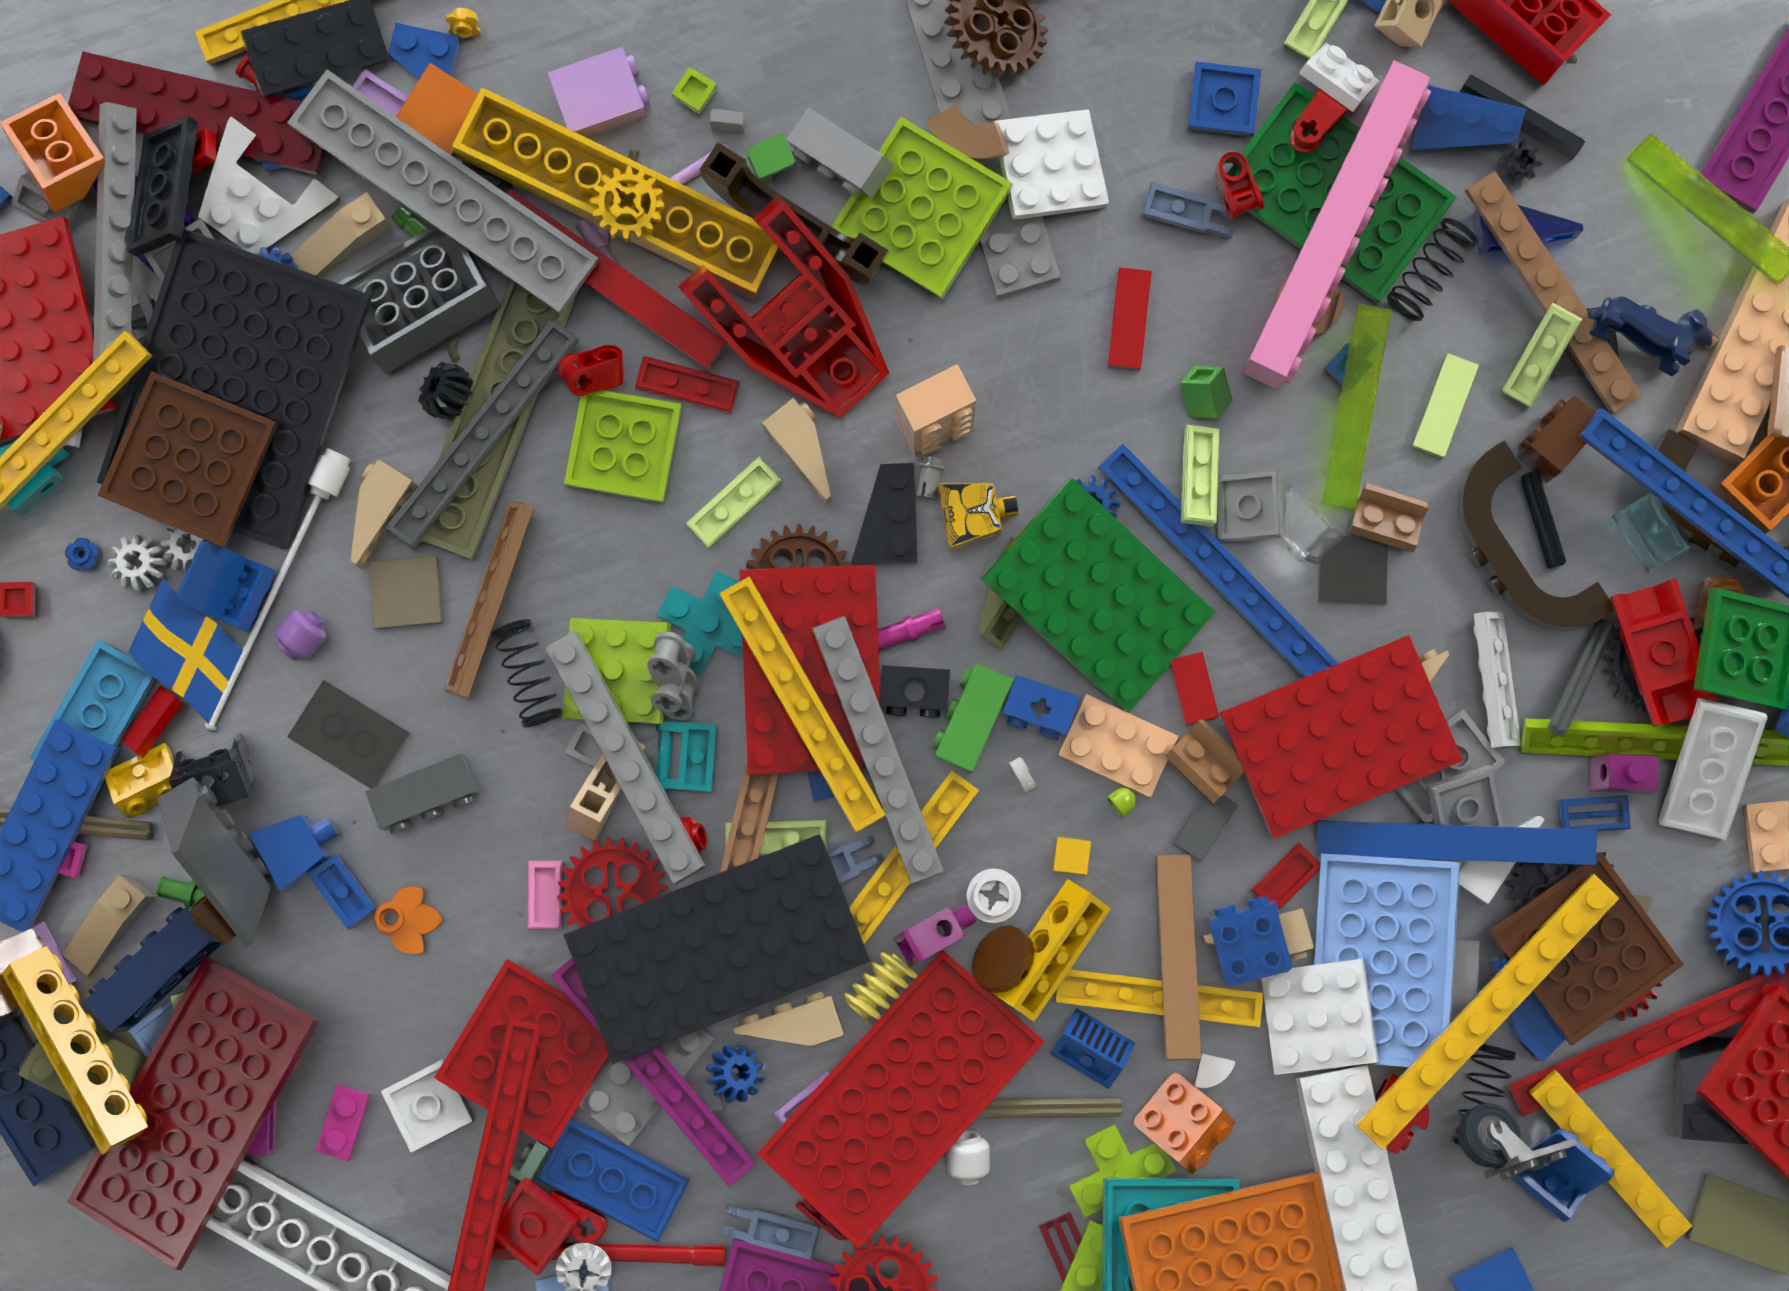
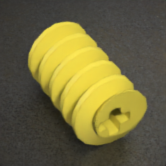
(879, 986)

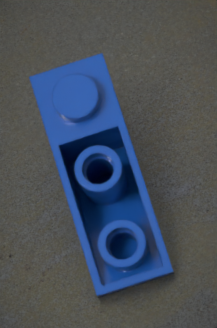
(1530, 1023)

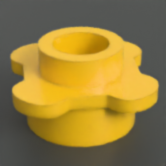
(463, 23)

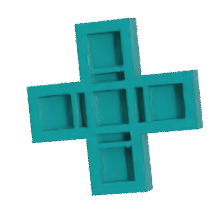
(704, 620)

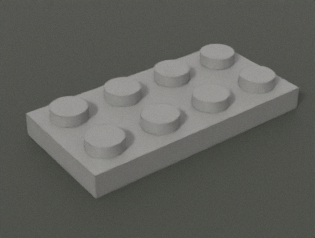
(623, 1102)

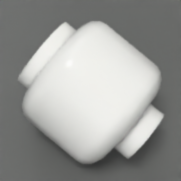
(968, 1158)

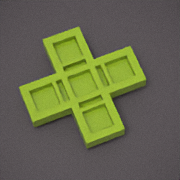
(1116, 1162)

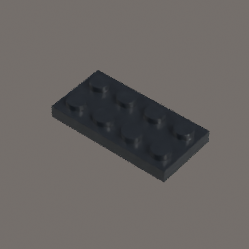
(309, 43)
(162, 186)

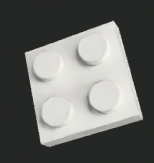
(1339, 76)
(426, 1107)

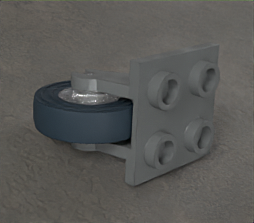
(1493, 1140)

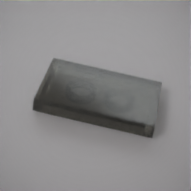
(348, 735)

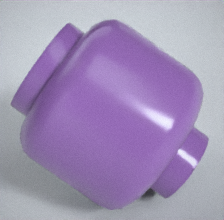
(300, 634)

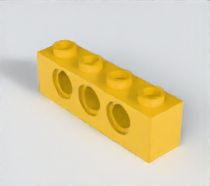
(1057, 945)

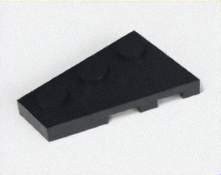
(890, 519)

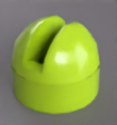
(1122, 801)

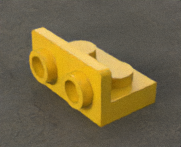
(141, 781)

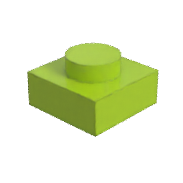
(694, 90)

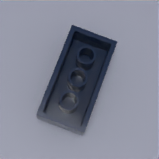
(151, 973)

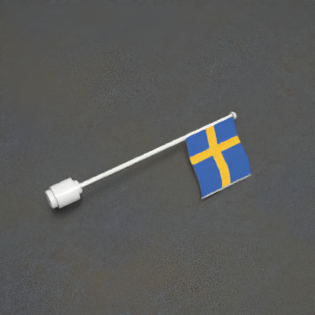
(192, 650)

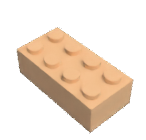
(936, 411)

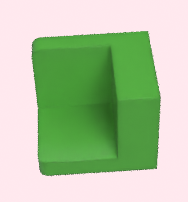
(770, 158)
(1206, 391)

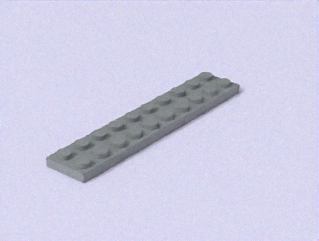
(443, 191)
(1017, 249)

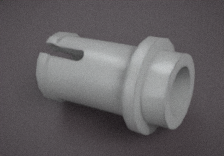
(929, 477)

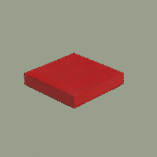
(533, 1226)

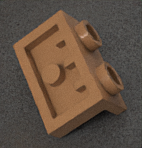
(1388, 517)
(1206, 761)

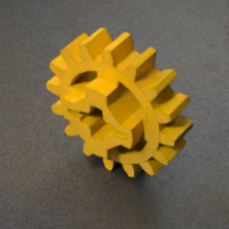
(637, 193)

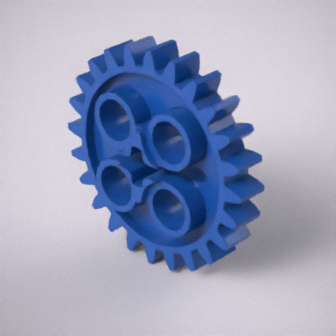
(1732, 925)

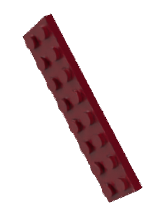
(169, 96)

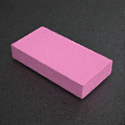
(543, 893)

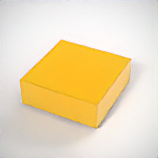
(1072, 855)

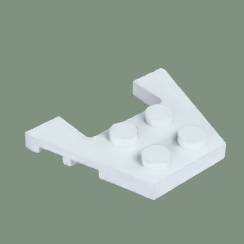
(246, 207)

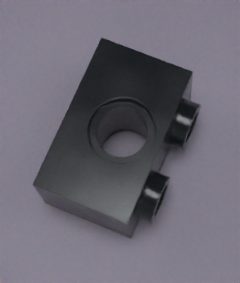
(896, 680)

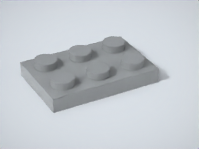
(1475, 752)

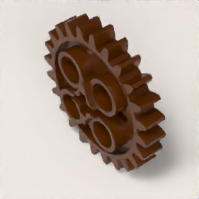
(997, 34)
(791, 542)

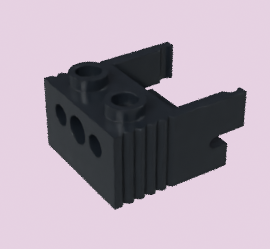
(223, 771)

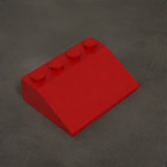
(1536, 32)

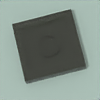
(1354, 573)

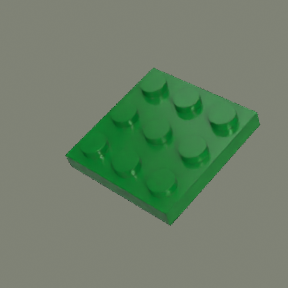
(1745, 650)

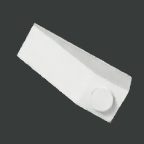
(1483, 878)

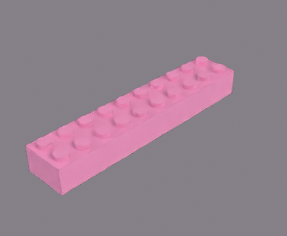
(1334, 230)

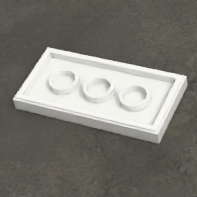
(1712, 769)

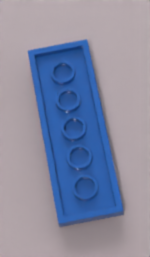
(48, 819)

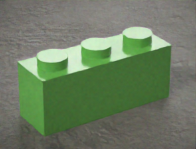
(972, 717)

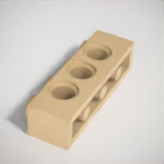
(1408, 20)

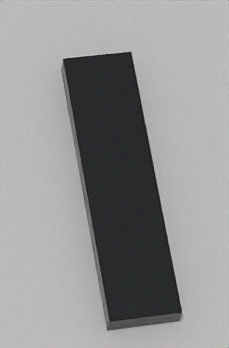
(1533, 122)

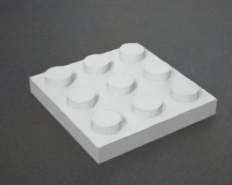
(1052, 165)
(1320, 1017)

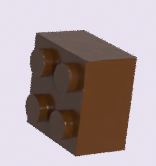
(1557, 442)

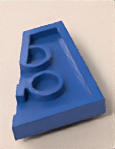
(1465, 120)

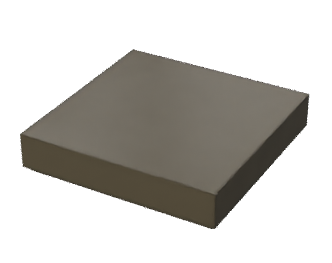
(405, 592)

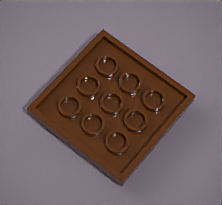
(188, 459)
(1606, 968)

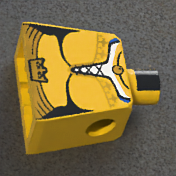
(973, 512)

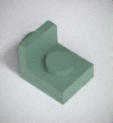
(532, 1160)

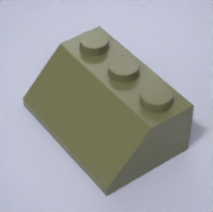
(39, 1070)

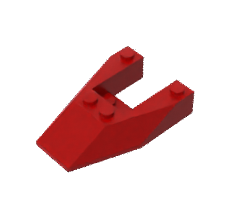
(810, 332)

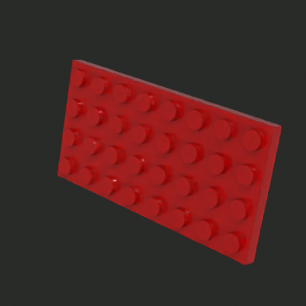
(900, 1099)

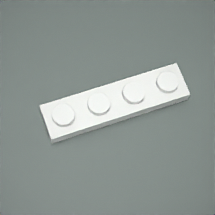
(1497, 679)

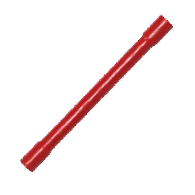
(696, 1255)

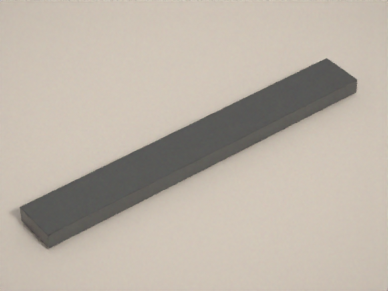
(482, 434)

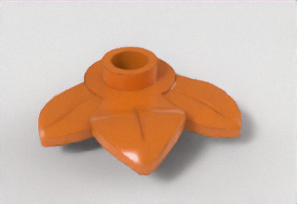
(412, 919)

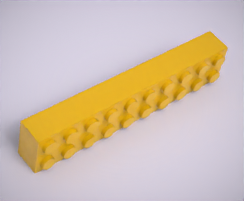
(567, 167)

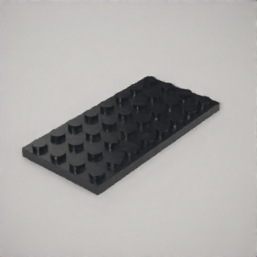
(716, 948)

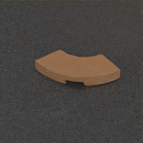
(971, 139)

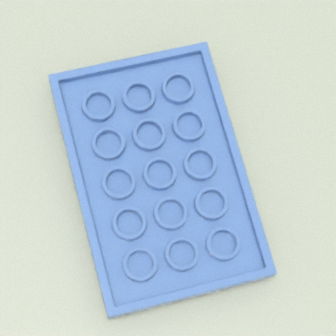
(1404, 928)

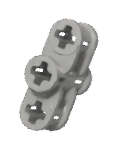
(673, 676)

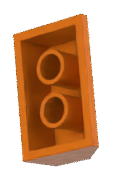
(54, 151)
(1761, 484)

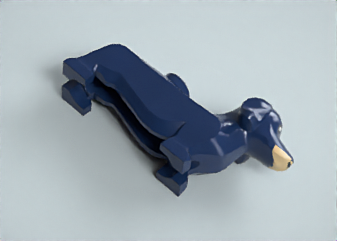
(1653, 332)

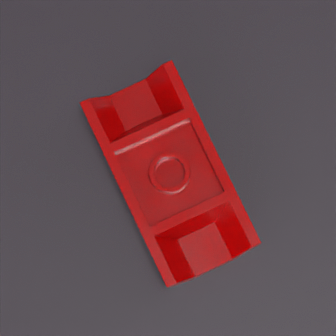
(1661, 650)

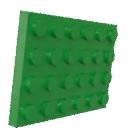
(1298, 185)
(1097, 595)

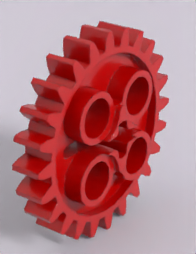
(581, 895)
(911, 1272)

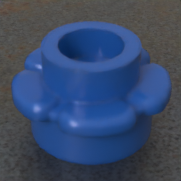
(90, 554)

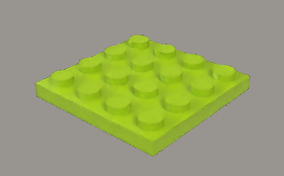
(926, 208)

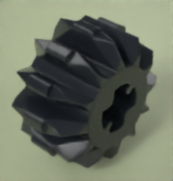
(445, 391)

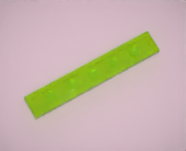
(1712, 208)
(1356, 406)

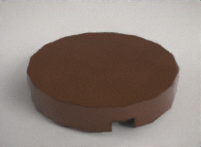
(1003, 958)

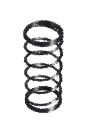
(1396, 304)
(507, 631)
(1507, 1055)

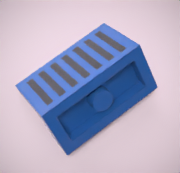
(1093, 1048)

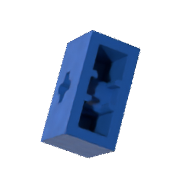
(1058, 703)

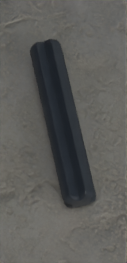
(1543, 519)

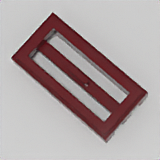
(1056, 1223)

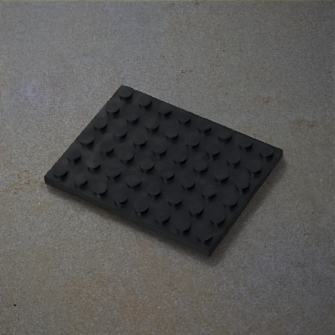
(260, 342)

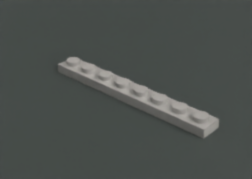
(114, 216)
(877, 749)
(625, 757)

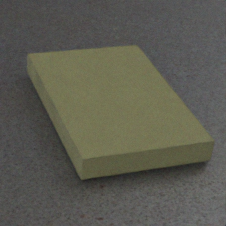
(1742, 1224)

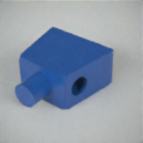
(293, 848)

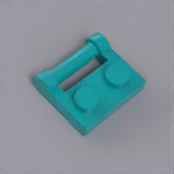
(696, 756)

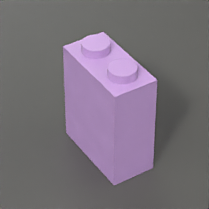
(599, 93)

